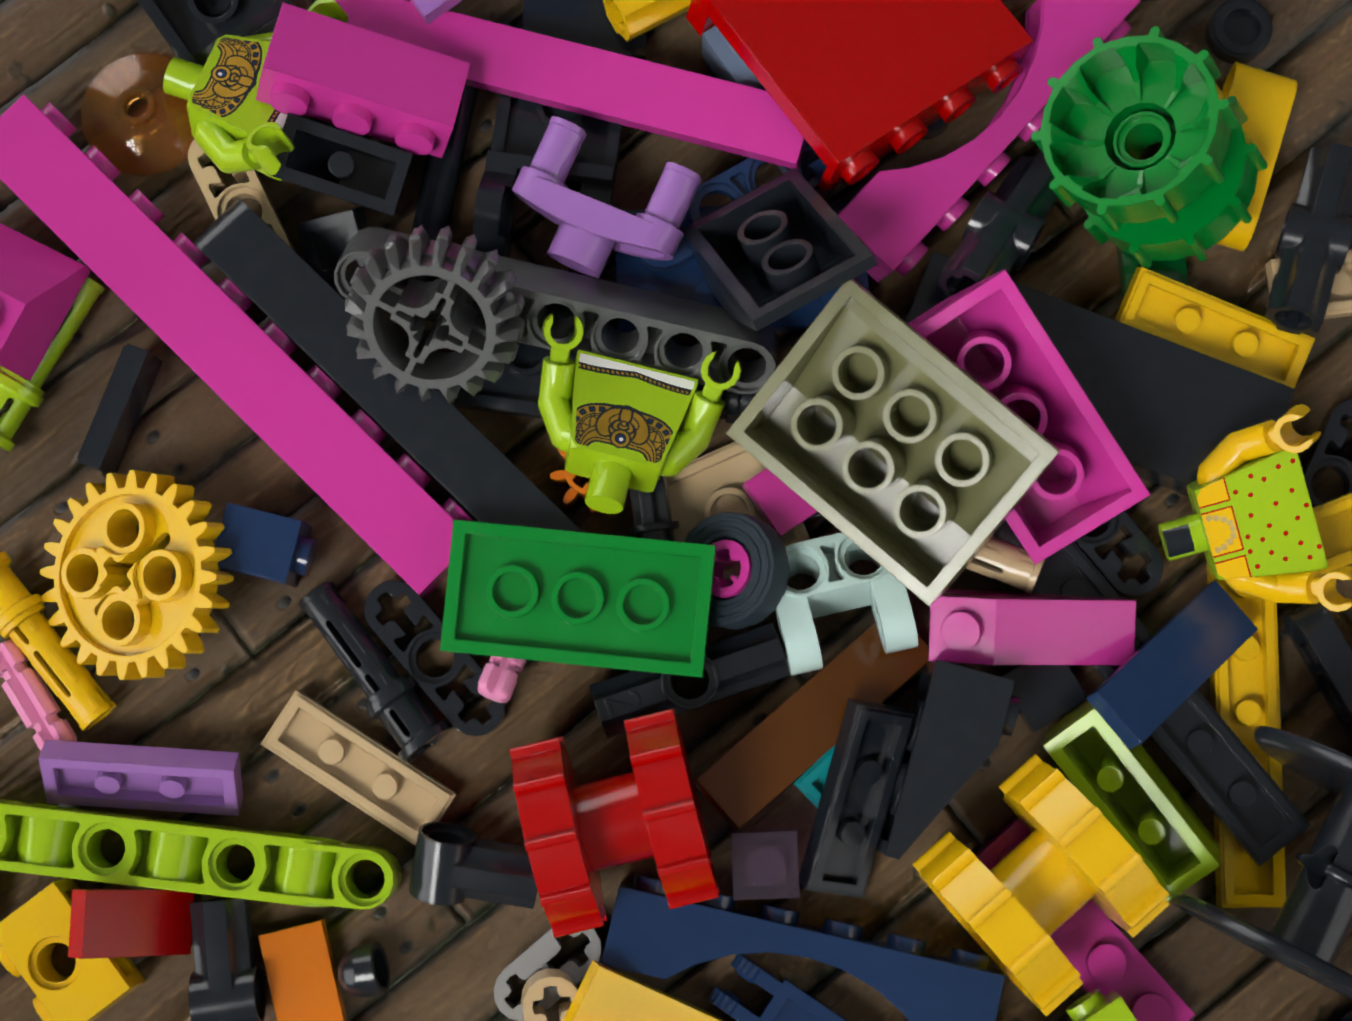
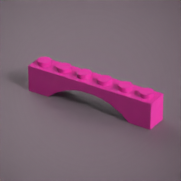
(906, 203)

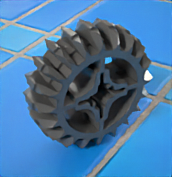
(478, 343)

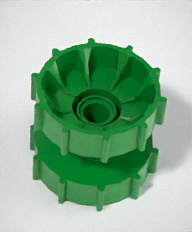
(1116, 107)

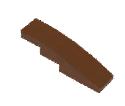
(804, 726)

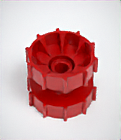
(612, 822)

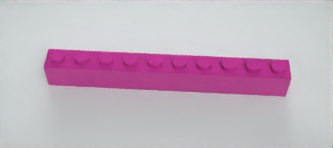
(225, 347)

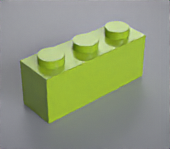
(1134, 798)

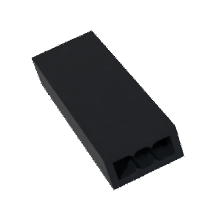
(1153, 394)

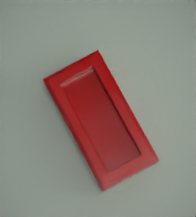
(129, 923)

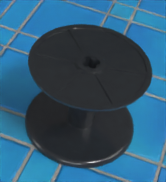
(1320, 901)

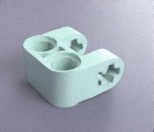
(835, 592)

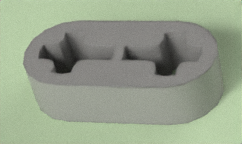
(538, 957)

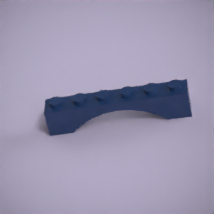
(922, 985)

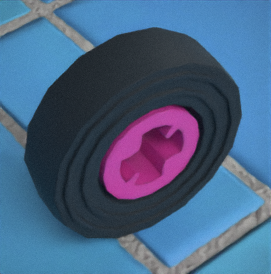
(762, 571)

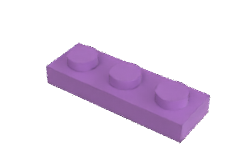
(141, 777)

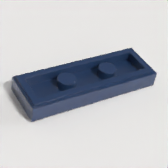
(1171, 664)

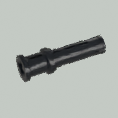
(389, 695)

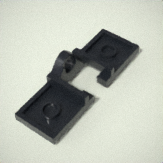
(514, 143)

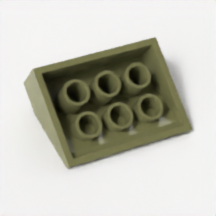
(892, 442)

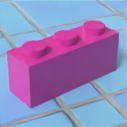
(362, 81)

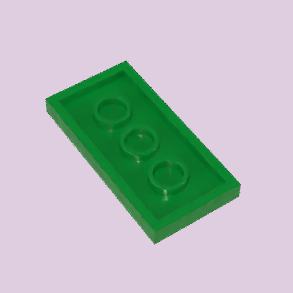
(578, 598)

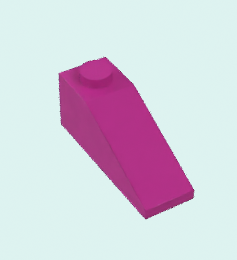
(1031, 629)

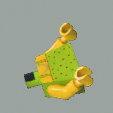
(1258, 518)

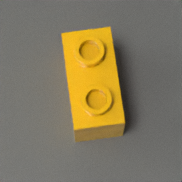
(27, 949)

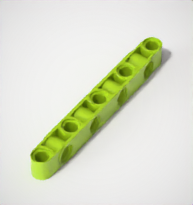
(189, 856)

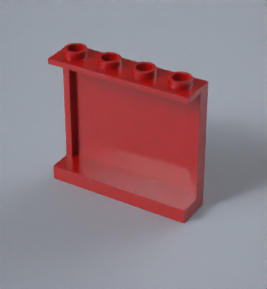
(869, 70)

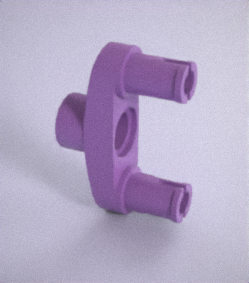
(590, 227)

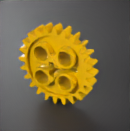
(136, 575)

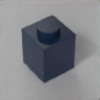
(266, 545)

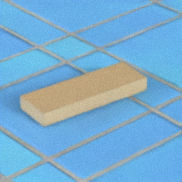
(357, 767)

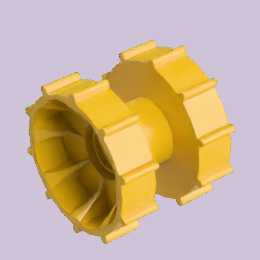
(1043, 882)

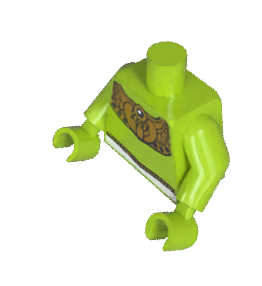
(223, 105)
(624, 419)

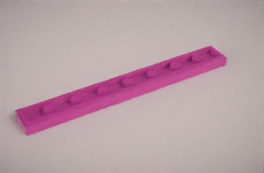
(596, 81)

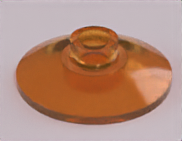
(143, 143)

